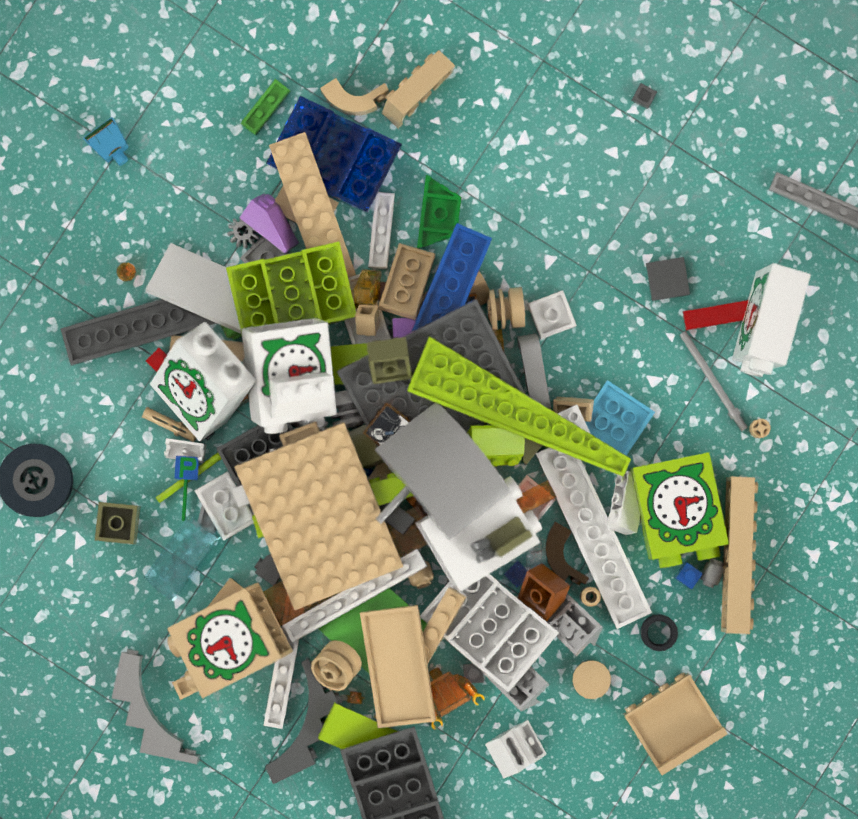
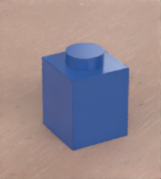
(688, 575)

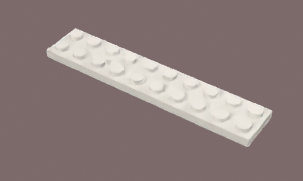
(596, 541)

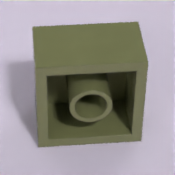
(117, 523)

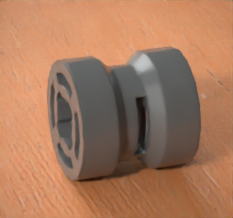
(484, 554)

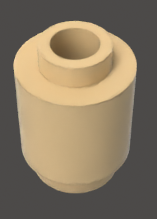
(596, 596)

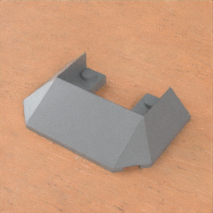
(575, 631)

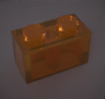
(536, 496)

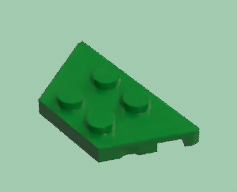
(438, 213)

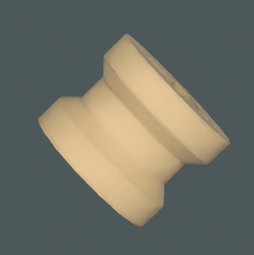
(762, 426)

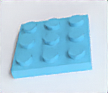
(618, 418)

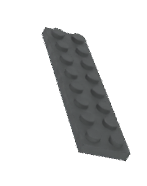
(127, 330)

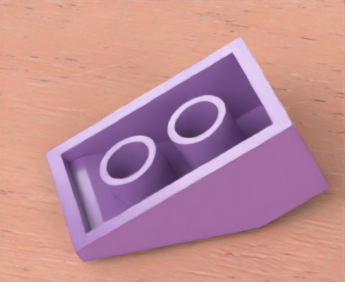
(269, 220)

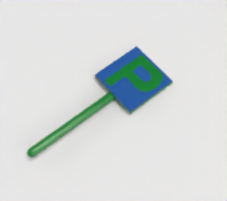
(187, 469)

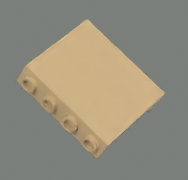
(674, 723)

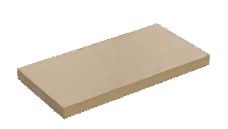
(398, 666)

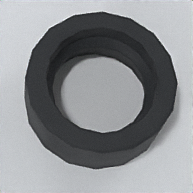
(673, 630)

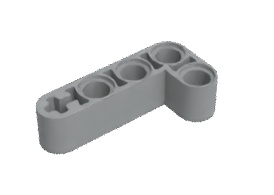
(534, 368)

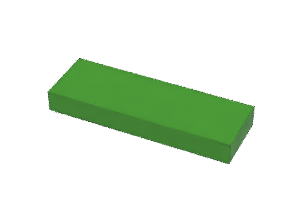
(265, 107)

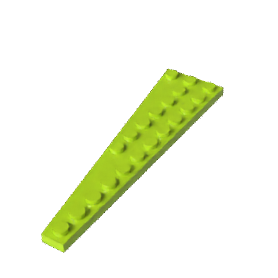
(468, 388)

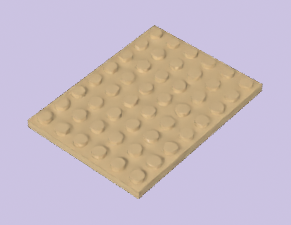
(319, 516)

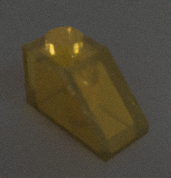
(367, 288)

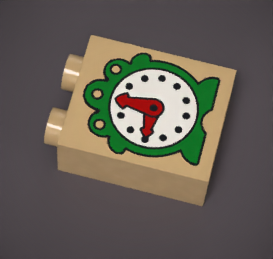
(228, 640)

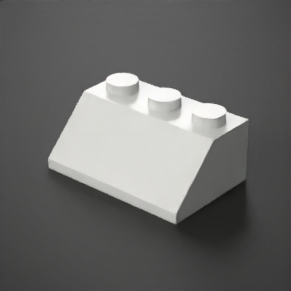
(301, 395)

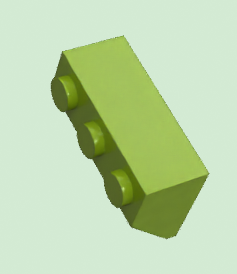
(498, 444)

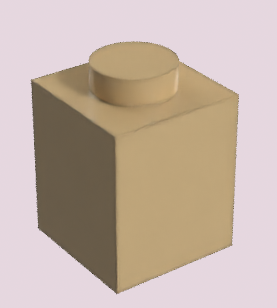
(367, 320)

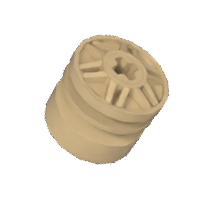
(506, 308)

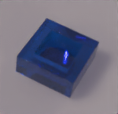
(516, 573)

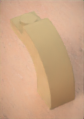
(351, 104)

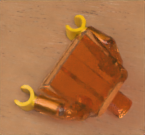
(450, 692)

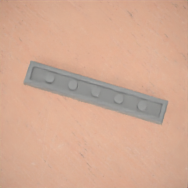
(815, 199)

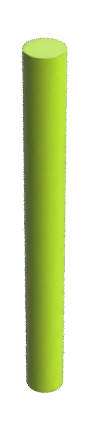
(179, 484)

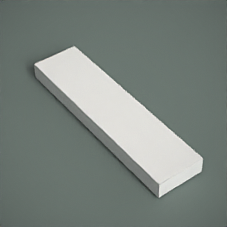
(381, 230)

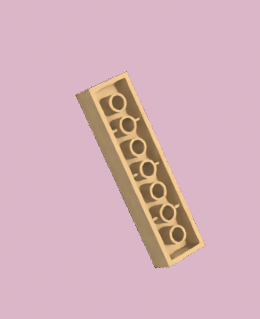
(738, 555)

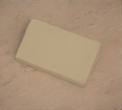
(585, 406)

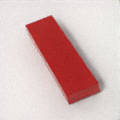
(714, 315)

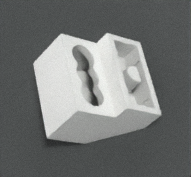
(515, 749)

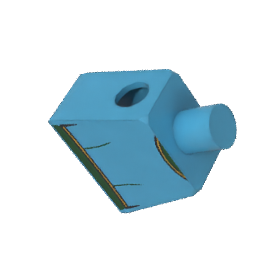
(108, 142)

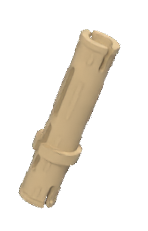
(150, 415)

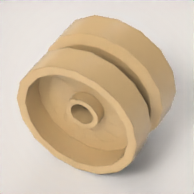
(336, 665)

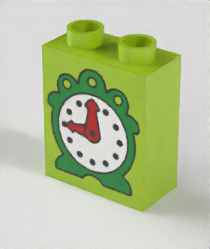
(680, 509)

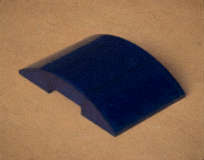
(348, 156)

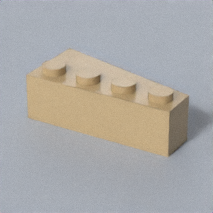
(417, 87)

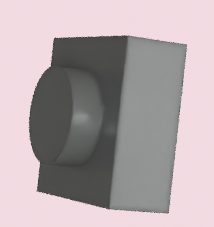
(473, 673)

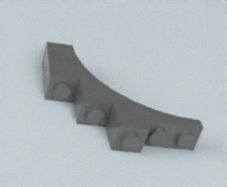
(299, 754)

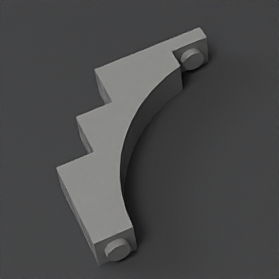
(156, 738)

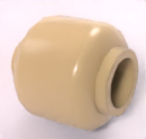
(422, 578)

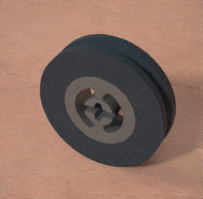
(54, 467)

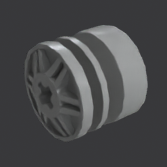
(347, 411)

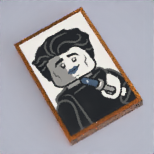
(385, 424)

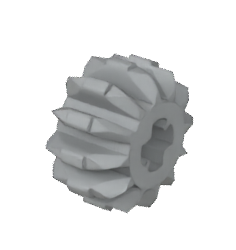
(237, 235)

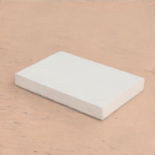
(222, 506)

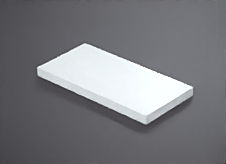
(195, 286)

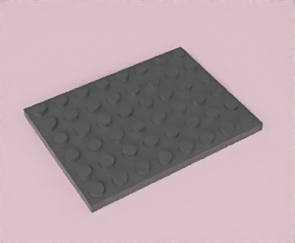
(461, 330)

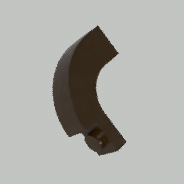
(554, 553)

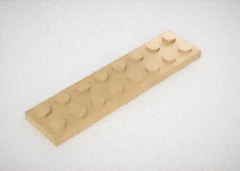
(308, 195)

